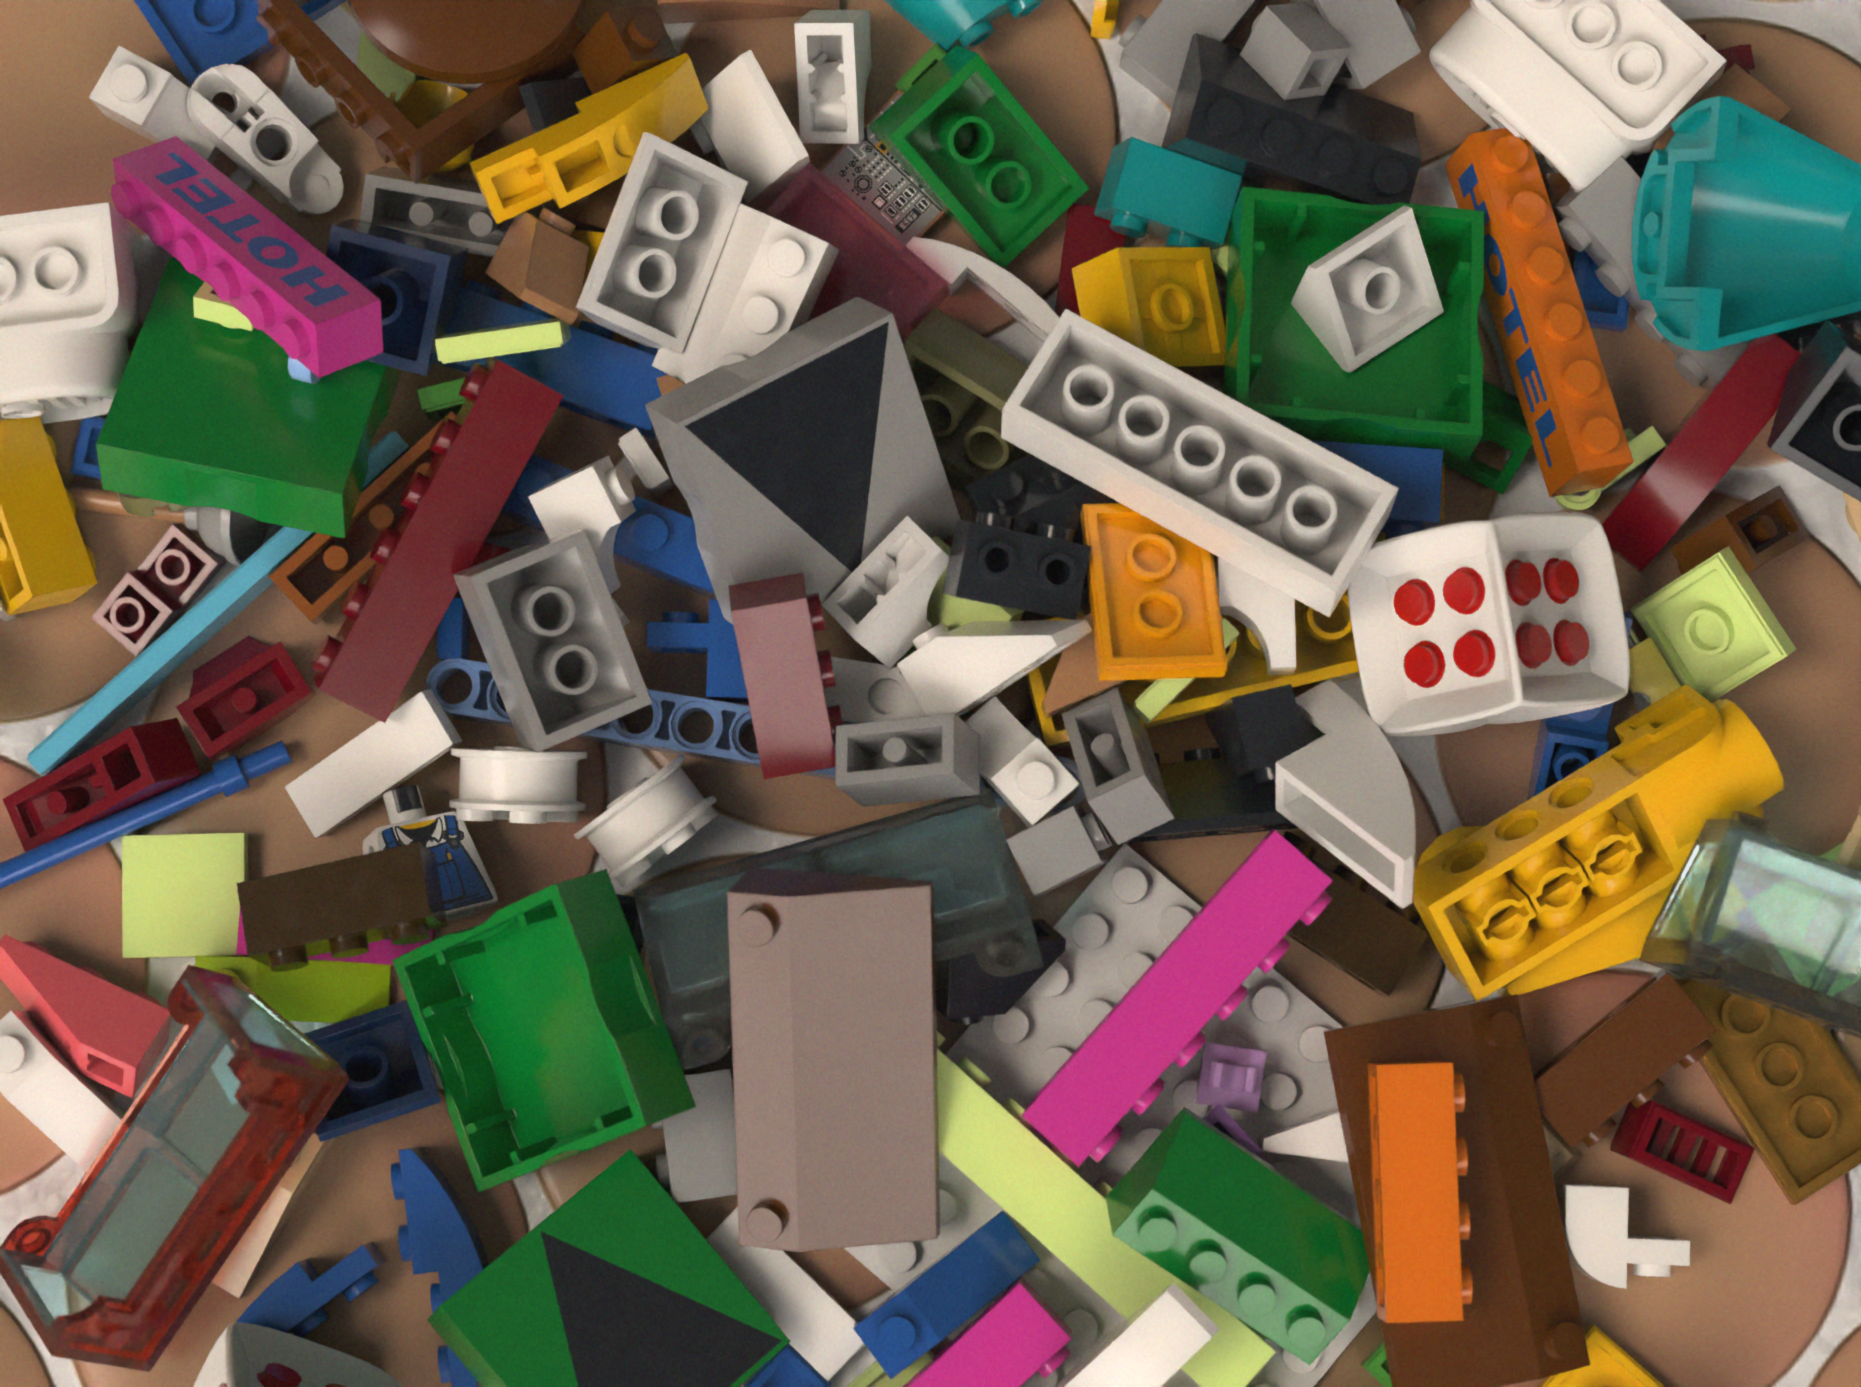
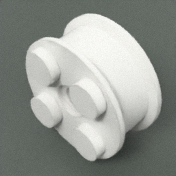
(517, 785)
(648, 822)

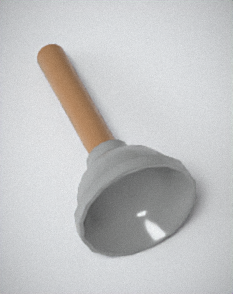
(221, 529)

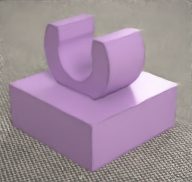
(1230, 1077)

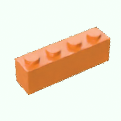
(1417, 1191)

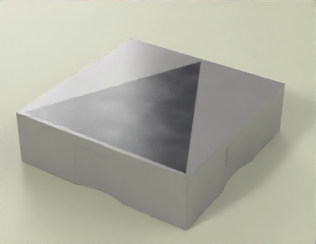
(805, 453)

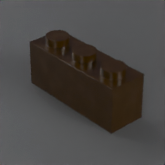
(342, 907)
(1358, 931)

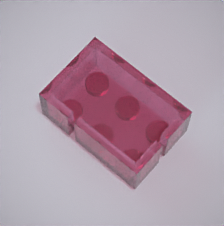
(869, 257)

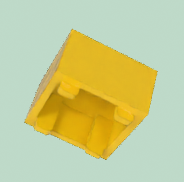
(1158, 302)

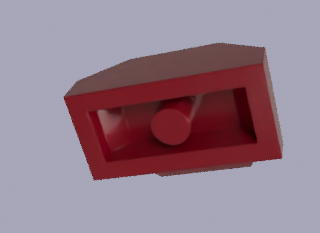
(243, 695)

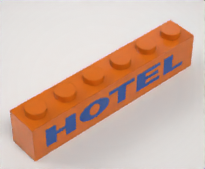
(1540, 315)

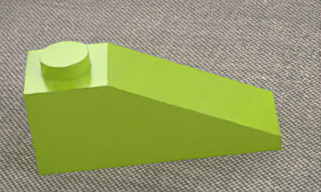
(313, 993)

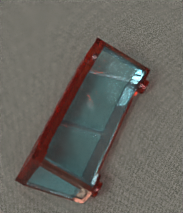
(173, 1179)

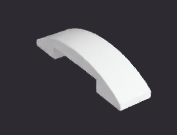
(1005, 289)

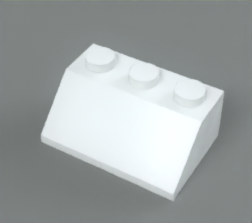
(661, 245)
(755, 295)

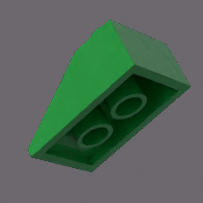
(979, 155)

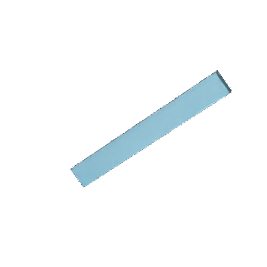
(187, 634)

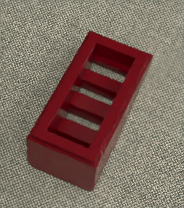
(1646, 1132)

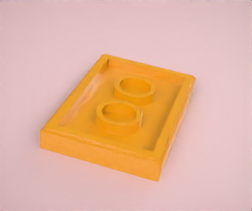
(1150, 599)

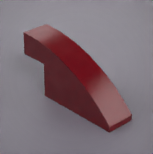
(1700, 451)

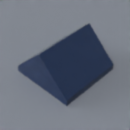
(384, 1066)

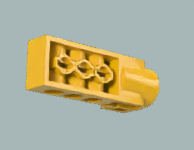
(1592, 840)

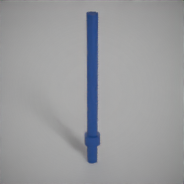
(227, 776)

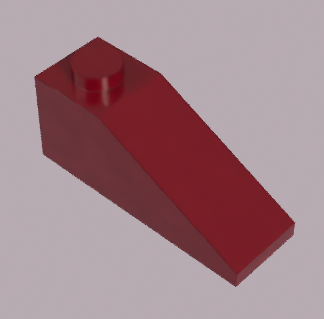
(102, 782)

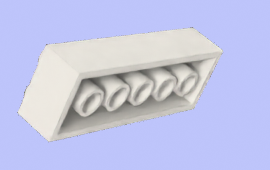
(1197, 462)

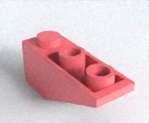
(91, 1022)

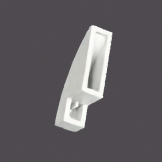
(1350, 791)
(1145, 1345)

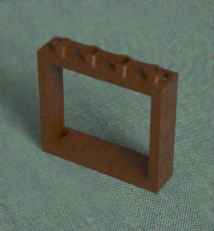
(365, 106)

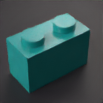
(1166, 196)

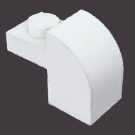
(1599, 1240)

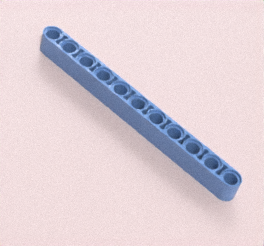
(665, 731)

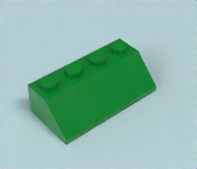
(1242, 1235)

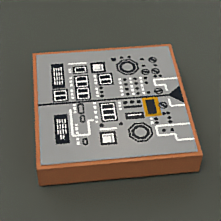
(882, 185)

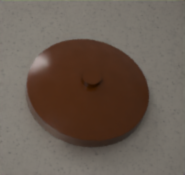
(466, 37)

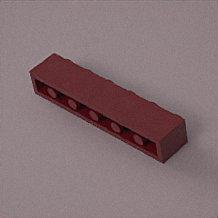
(436, 537)

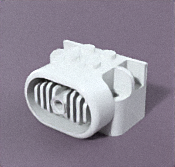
(1577, 76)
(65, 311)

